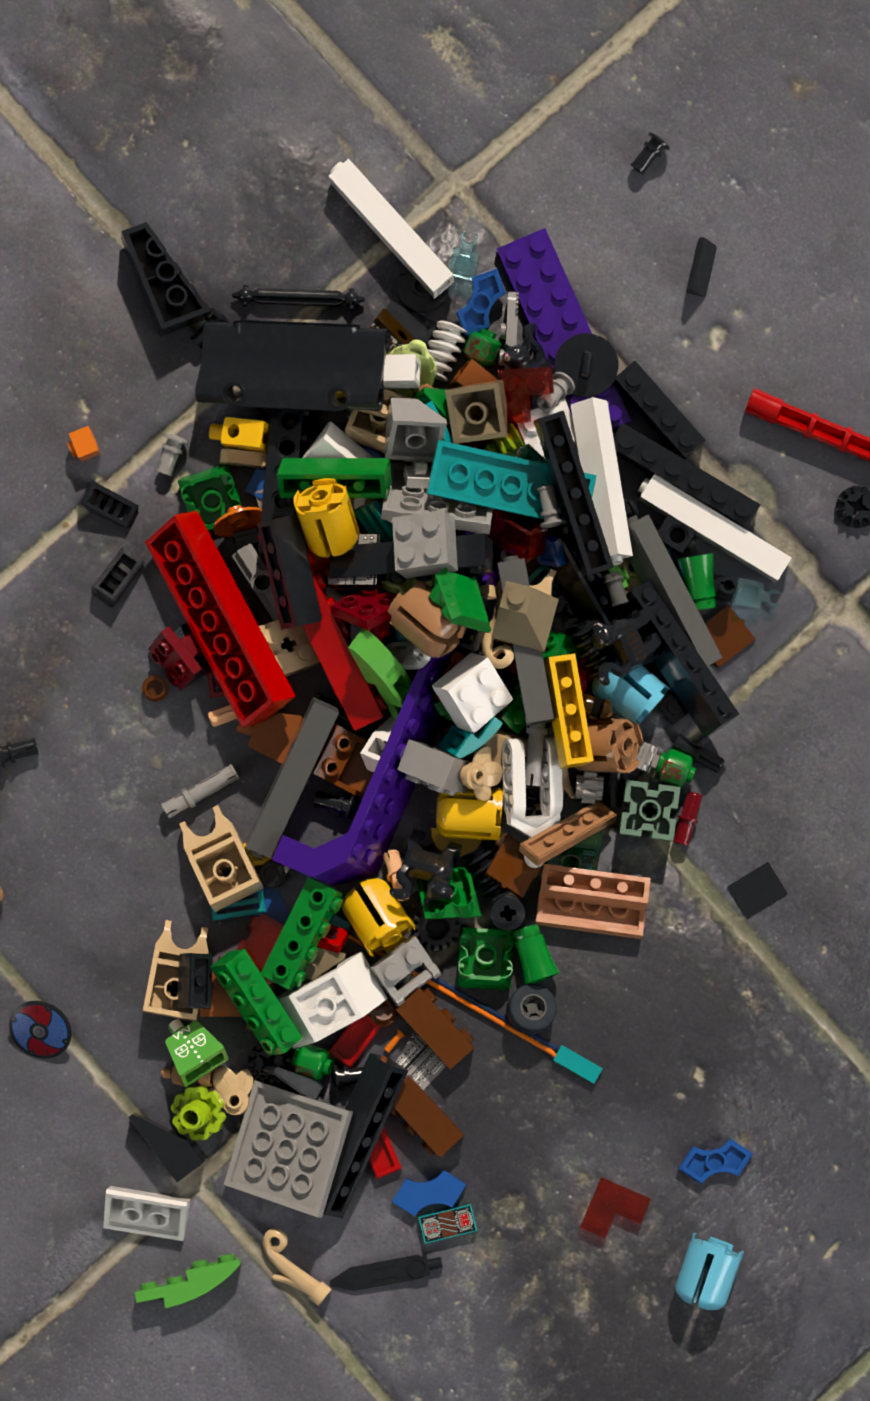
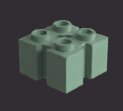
(662, 801)

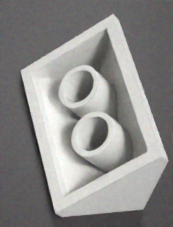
(336, 444)
(146, 1213)

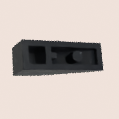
(171, 1148)

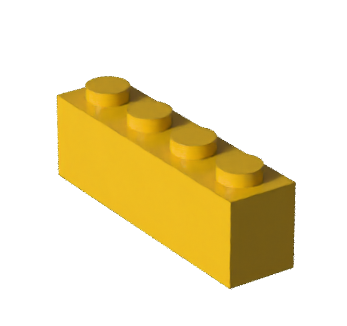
(569, 712)

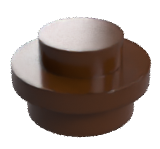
(155, 688)
(384, 1014)

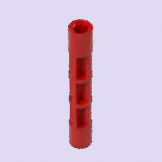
(774, 410)

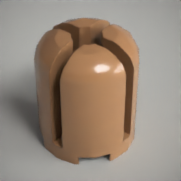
(423, 622)
(613, 746)

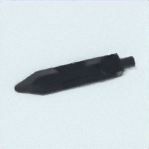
(386, 1272)

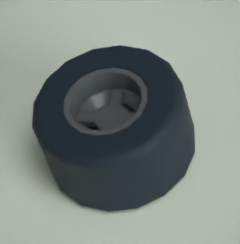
(538, 1002)

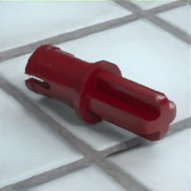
(687, 818)

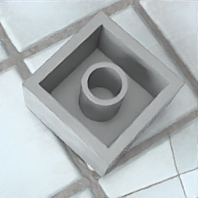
(424, 543)
(433, 768)

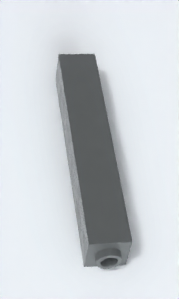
(655, 565)
(528, 662)
(291, 778)

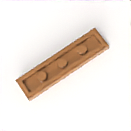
(567, 833)

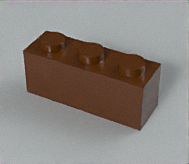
(436, 1027)
(425, 1118)

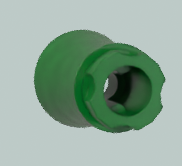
(699, 579)
(534, 955)

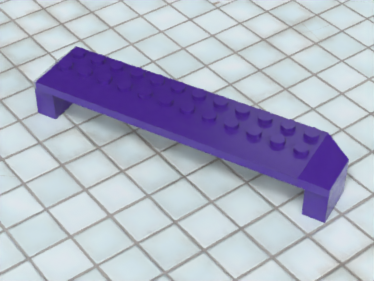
(388, 793)

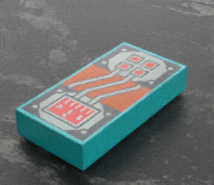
(447, 1223)

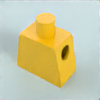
(252, 434)

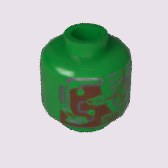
(482, 347)
(675, 768)
(312, 1061)

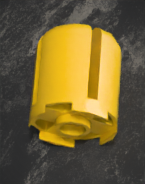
(327, 518)
(468, 817)
(365, 925)

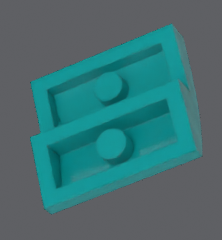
(462, 742)

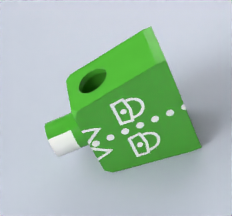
(194, 1050)

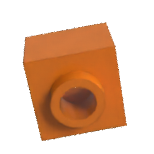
(83, 444)

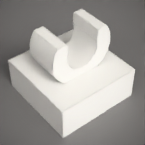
(417, 475)

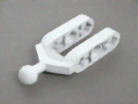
(515, 789)

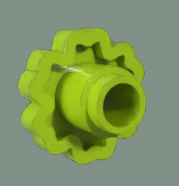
(198, 1112)

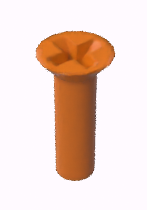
(395, 1040)

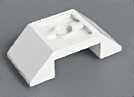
(333, 999)

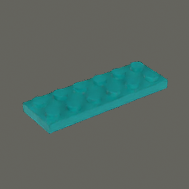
(491, 479)

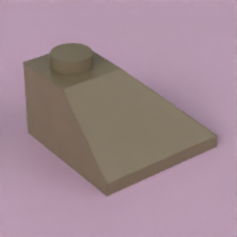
(477, 411)
(524, 616)

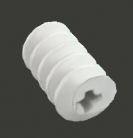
(444, 346)

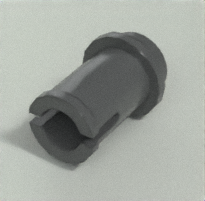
(615, 588)

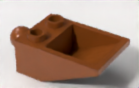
(342, 762)

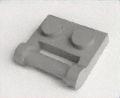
(399, 964)

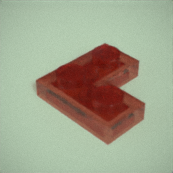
(520, 384)
(609, 1200)

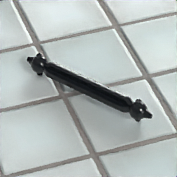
(298, 297)

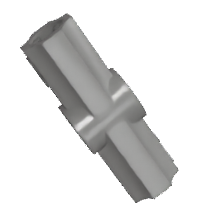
(254, 568)

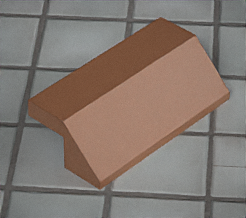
(592, 901)

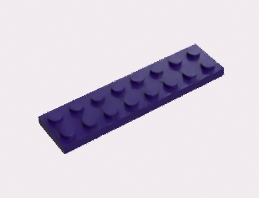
(551, 305)

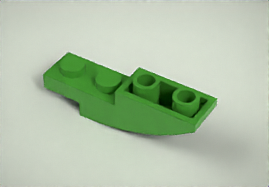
(381, 670)
(200, 1280)

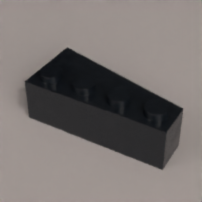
(165, 288)

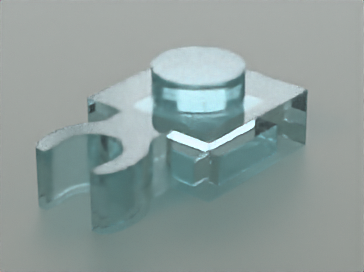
(463, 260)
(751, 594)

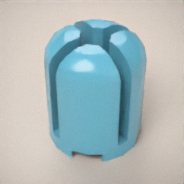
(631, 695)
(720, 1275)

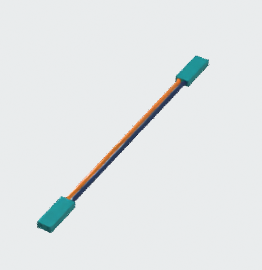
(563, 1056)

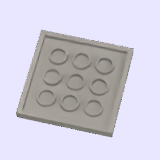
(410, 501)
(288, 1148)

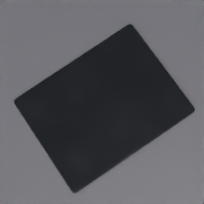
(757, 890)

